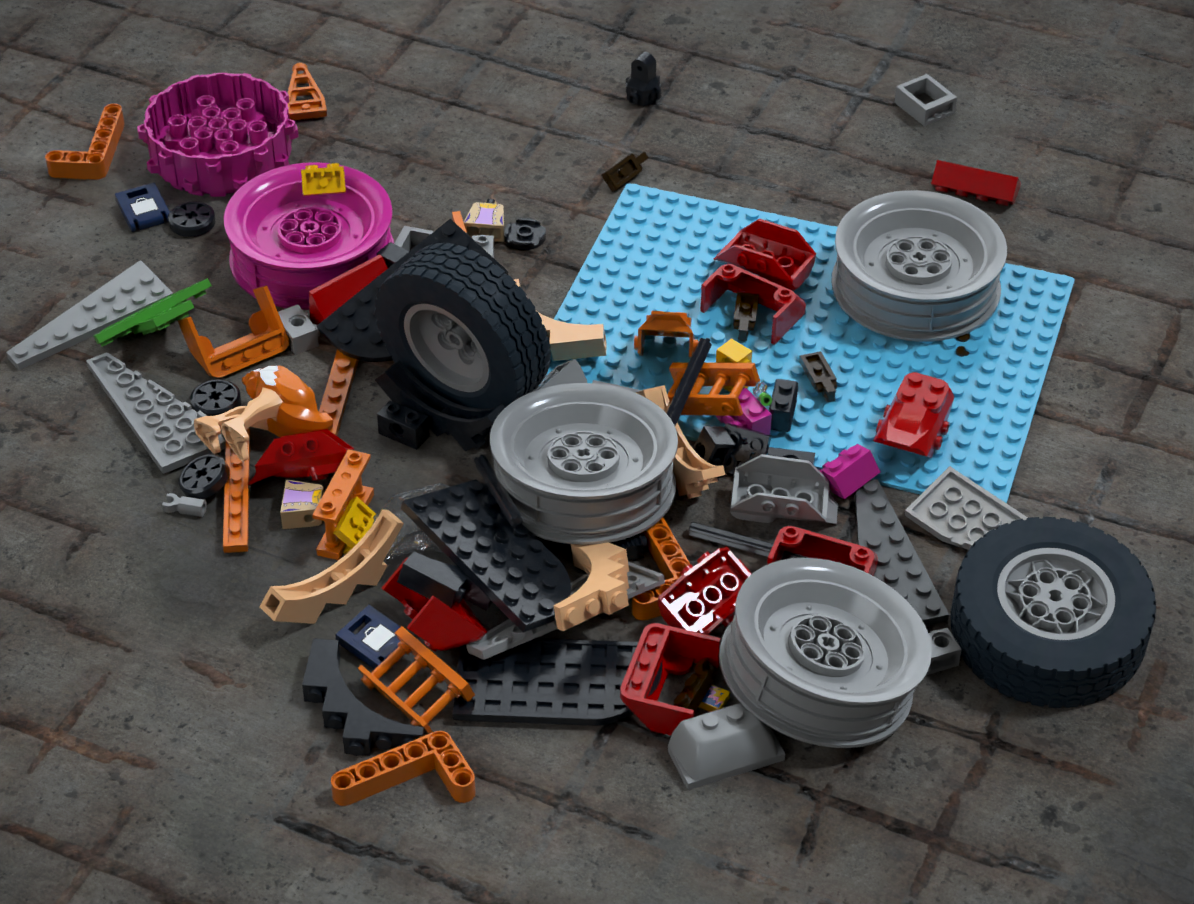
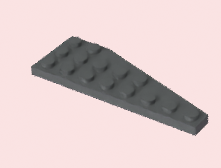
(897, 559)

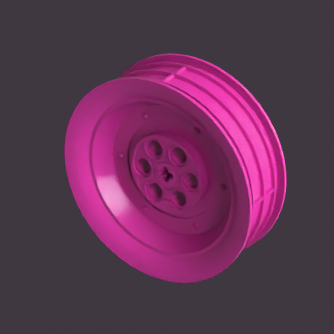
(300, 239)

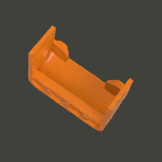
(266, 340)

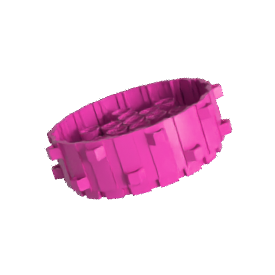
(217, 132)

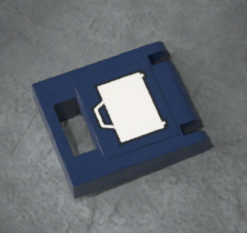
(142, 206)
(373, 641)

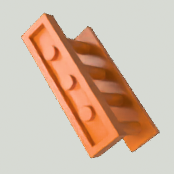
(717, 376)
(342, 488)
(423, 658)

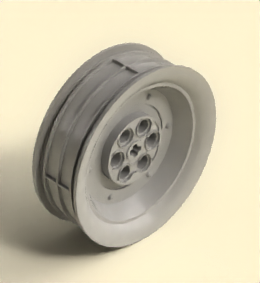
(918, 265)
(586, 462)
(824, 652)

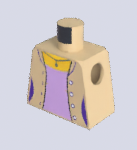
(486, 220)
(299, 504)

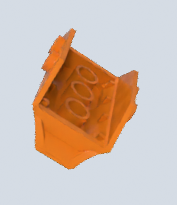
(665, 324)

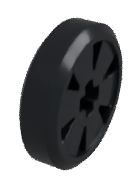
(191, 219)
(225, 392)
(204, 476)

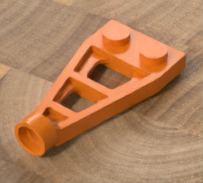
(305, 108)

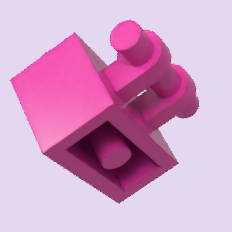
(754, 414)
(850, 470)

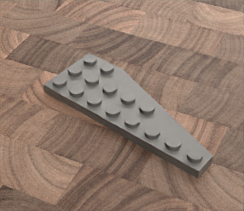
(152, 413)
(959, 510)

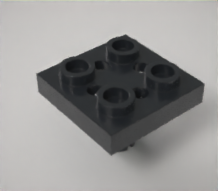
(745, 449)

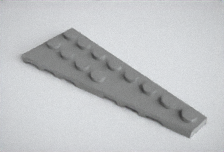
(112, 302)
(509, 635)

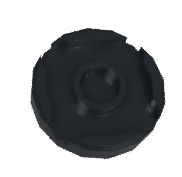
(525, 234)

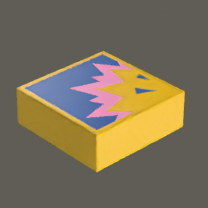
(714, 699)

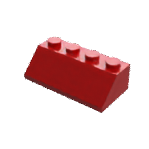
(975, 182)
(336, 292)

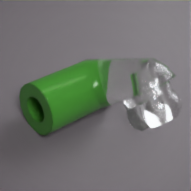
(761, 394)

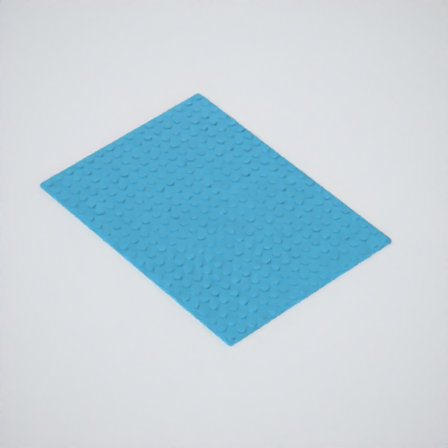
(664, 248)

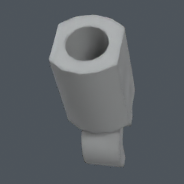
(184, 505)

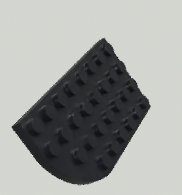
(354, 324)
(497, 557)
(548, 683)

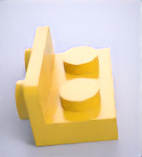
(323, 180)
(354, 523)

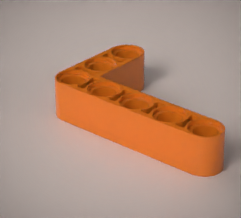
(97, 160)
(670, 561)
(405, 763)

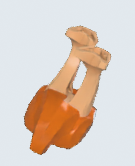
(278, 405)

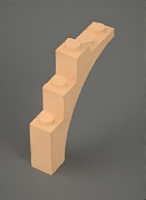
(573, 340)
(690, 470)
(361, 565)
(604, 588)

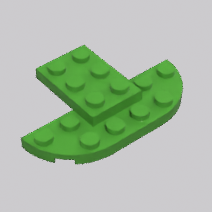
(156, 315)

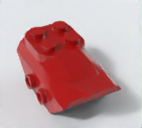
(771, 252)
(917, 415)
(302, 455)
(705, 593)

